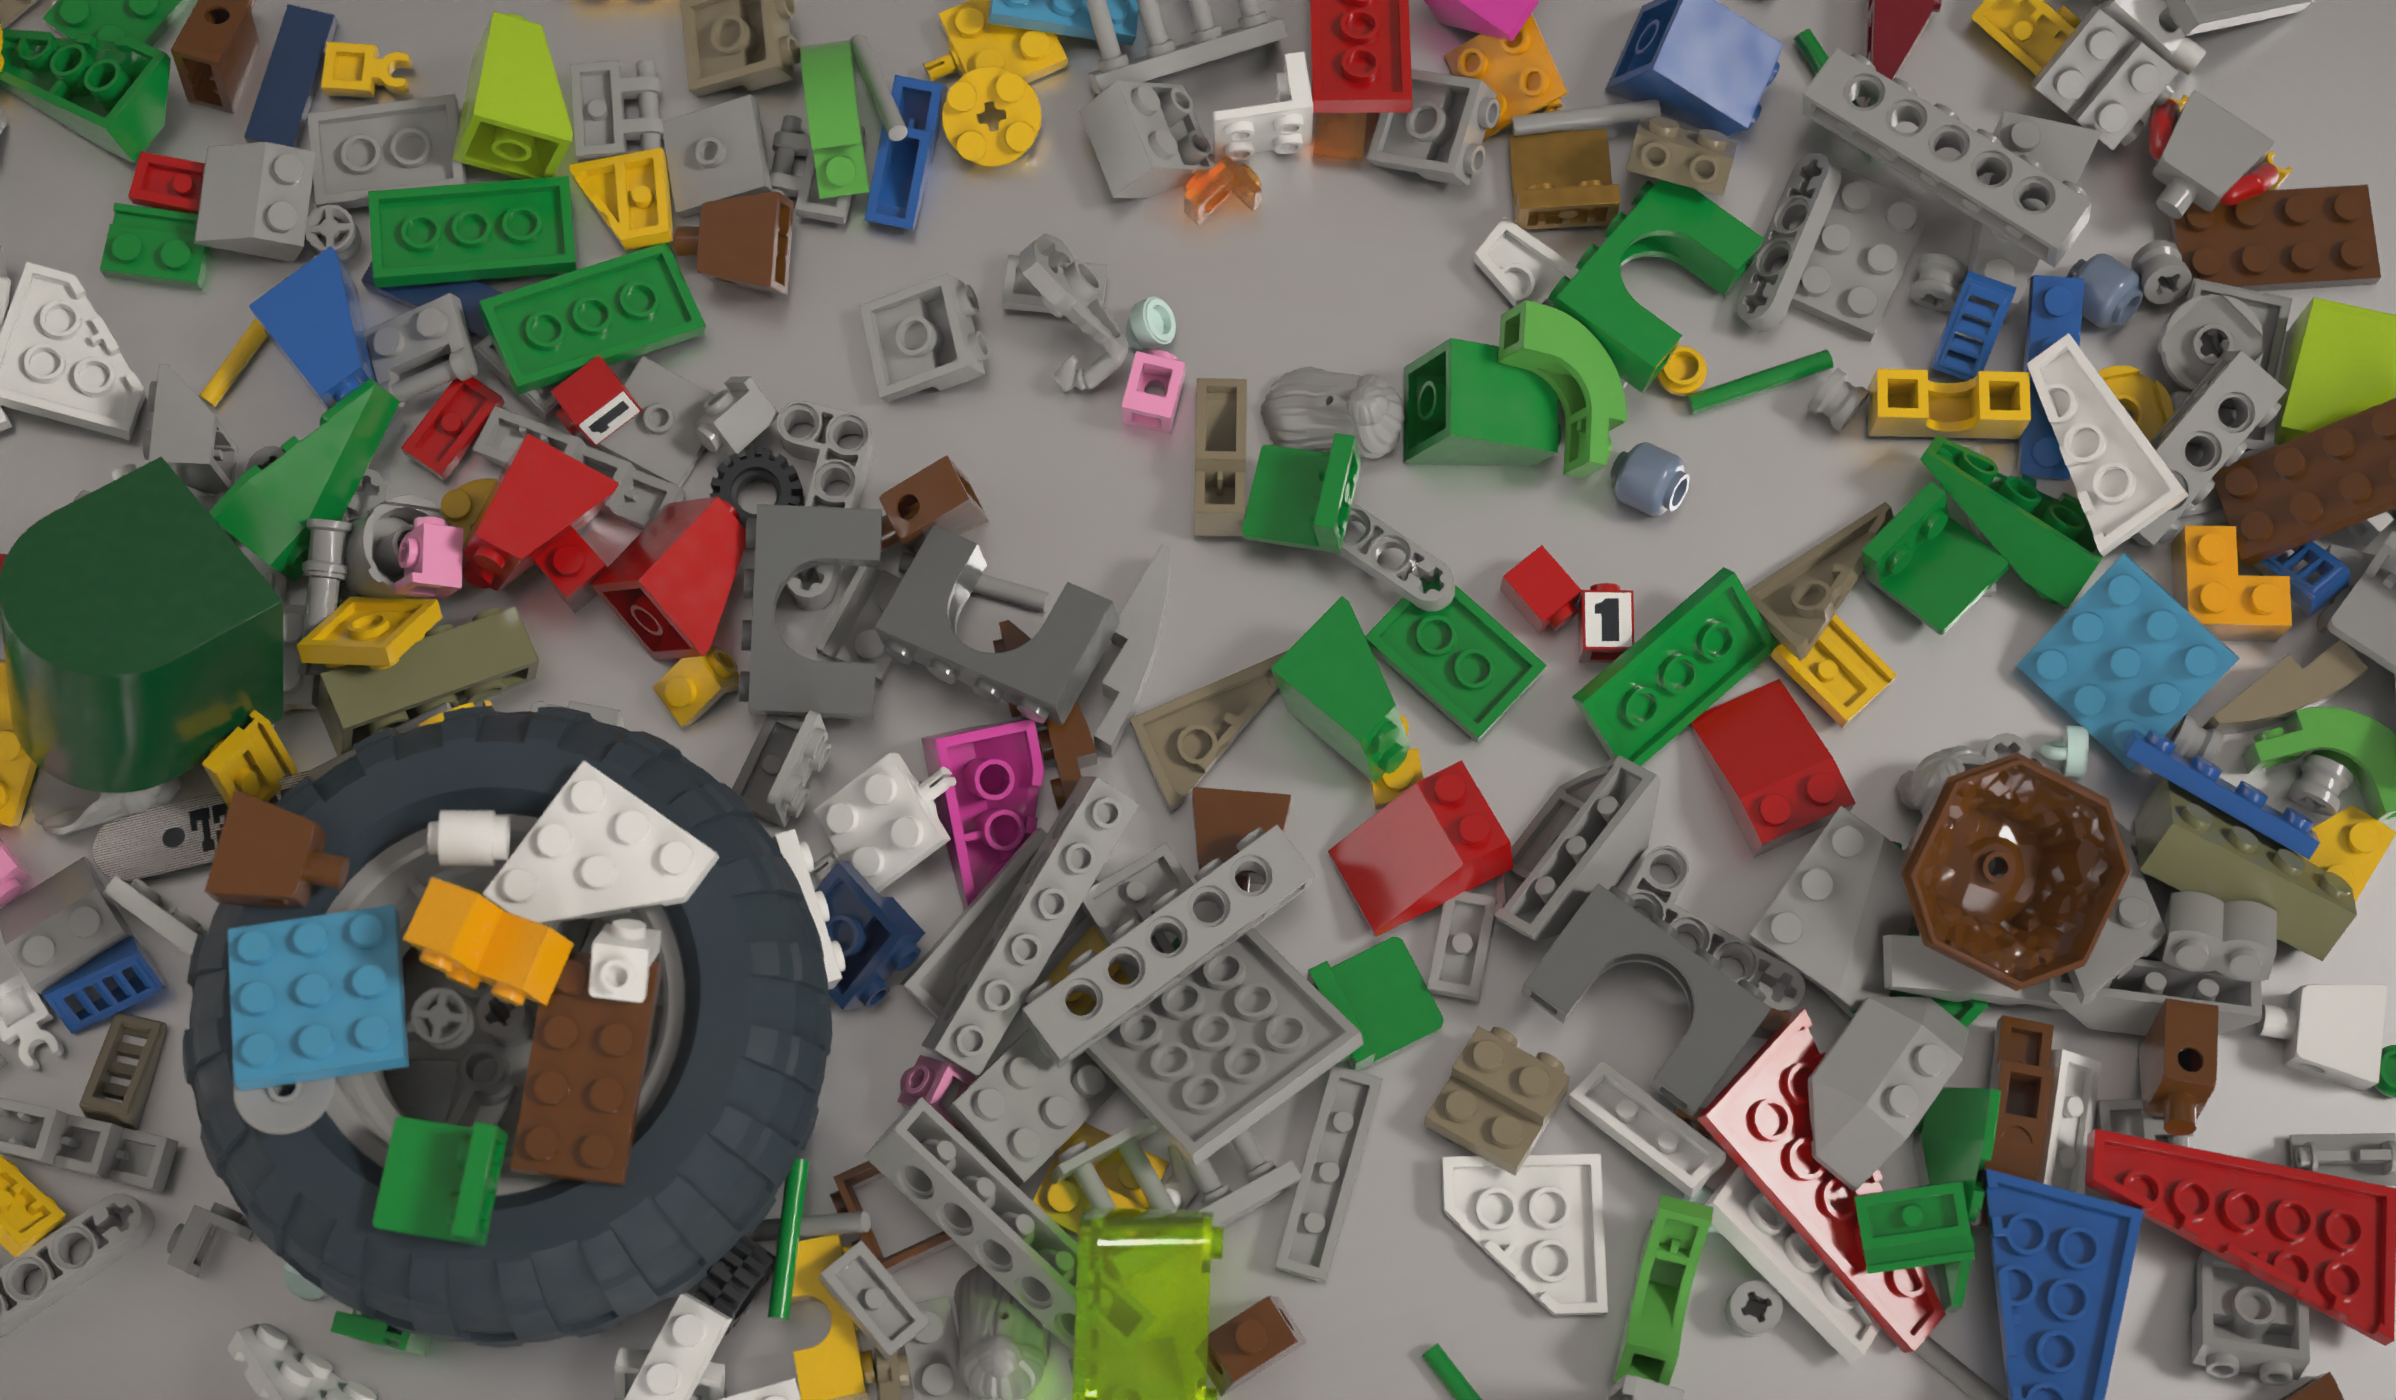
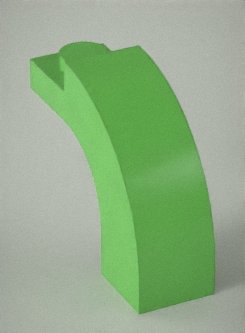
(834, 119)
(1577, 370)
(2340, 735)
(1662, 1290)

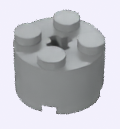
(375, 545)

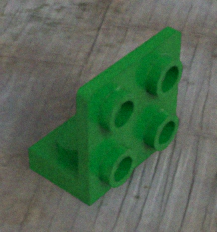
(1303, 495)
(1931, 562)
(440, 1180)

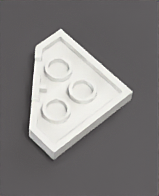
(63, 357)
(598, 857)
(1536, 1224)
(287, 1373)

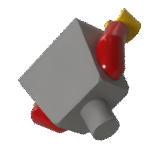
(2208, 156)

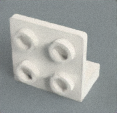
(1271, 126)

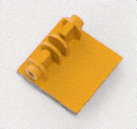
(1516, 70)

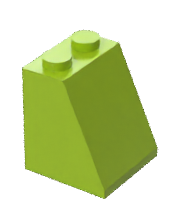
(513, 103)
(2334, 366)

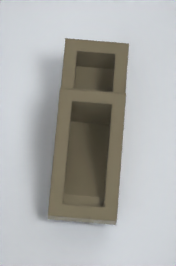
(1220, 457)
(2288, 689)

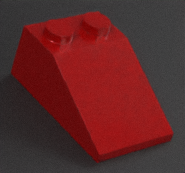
(1771, 767)
(1422, 850)

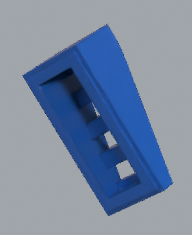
(1963, 355)
(2308, 596)
(112, 962)

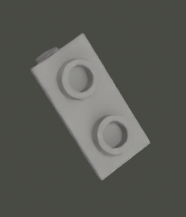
(2350, 1156)

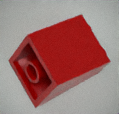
(529, 510)
(677, 577)

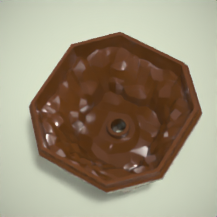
(2051, 876)

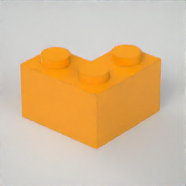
(2227, 603)
(487, 945)

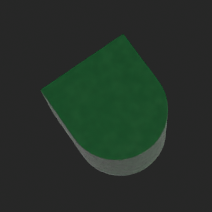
(135, 635)

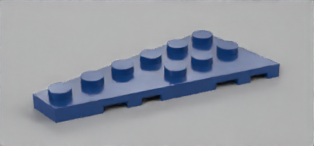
(2058, 1285)

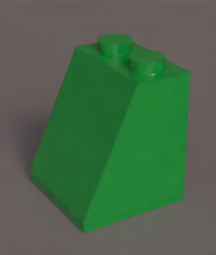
(1476, 410)
(1341, 694)

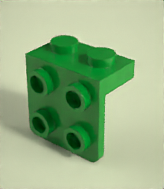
(1381, 998)

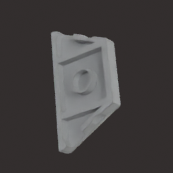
(2129, 934)

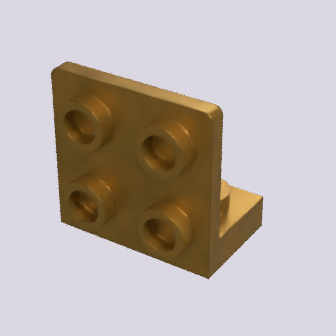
(1562, 179)

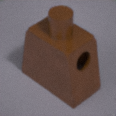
(216, 52)
(742, 241)
(931, 497)
(1228, 816)
(270, 857)
(2178, 1081)
(1251, 1343)

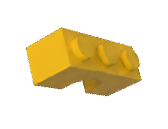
(1984, 407)
(837, 1365)

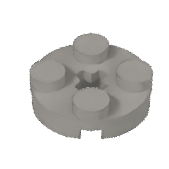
(2209, 314)

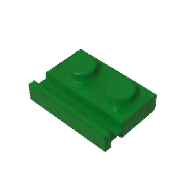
(154, 247)
(1914, 1227)
(370, 1330)

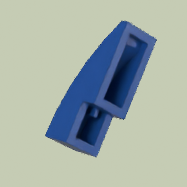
(905, 164)

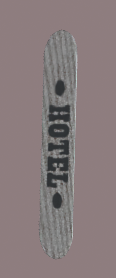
(168, 835)

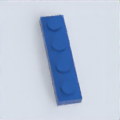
(2052, 313)
(2240, 802)

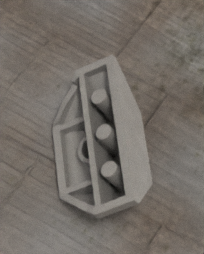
(1579, 838)
(2136, 998)
(1880, 1082)

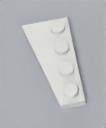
(1522, 265)
(2108, 456)
(1790, 1264)

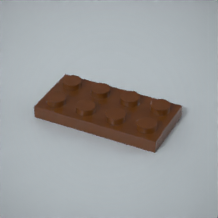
(2283, 240)
(2312, 484)
(584, 1080)

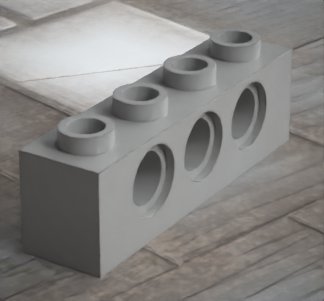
(2256, 404)

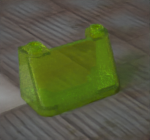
(1143, 1304)

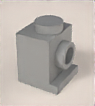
(734, 416)

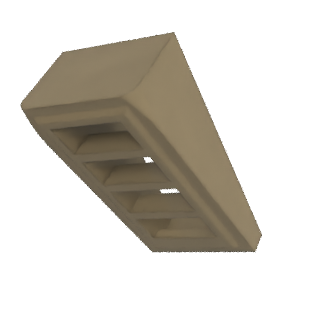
(134, 1097)

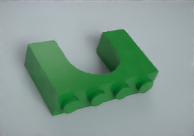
(1667, 224)

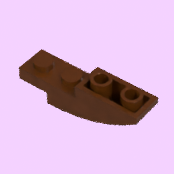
(1066, 744)
(2025, 1084)

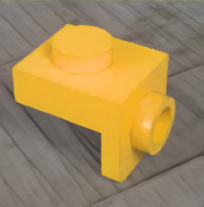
(697, 684)

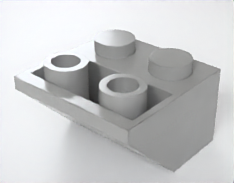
(1146, 138)
(188, 435)

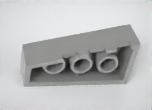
(2063, 155)

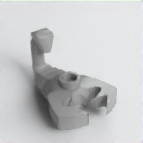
(1072, 292)

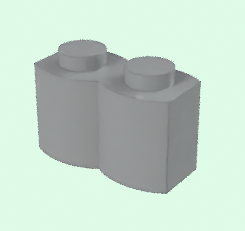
(2220, 936)

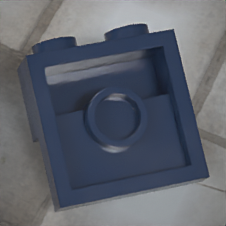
(873, 936)

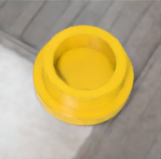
(1683, 372)

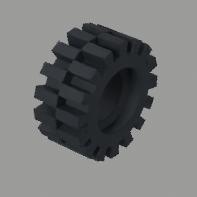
(757, 467)
(737, 1279)

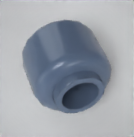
(2109, 290)
(1650, 479)

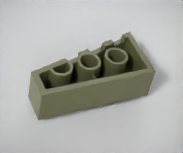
(442, 667)
(2215, 854)

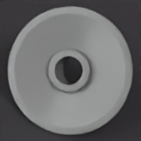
(283, 1115)

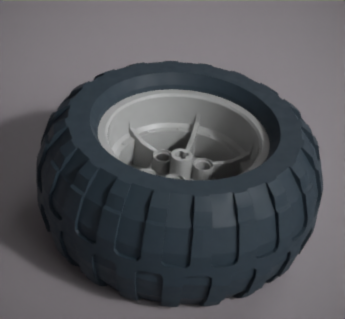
(724, 1078)

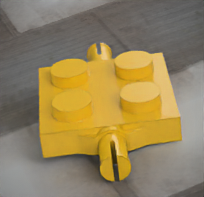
(980, 44)

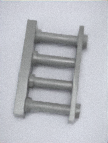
(1162, 53)
(1263, 1177)

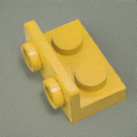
(2027, 28)
(24, 1211)

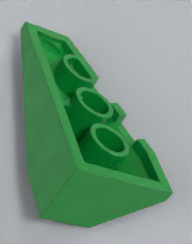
(92, 86)
(308, 481)
(2037, 534)
(1953, 1146)

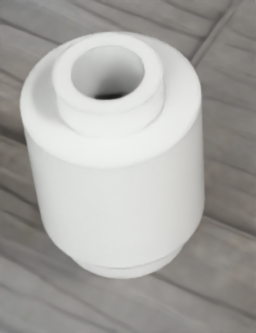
(469, 838)

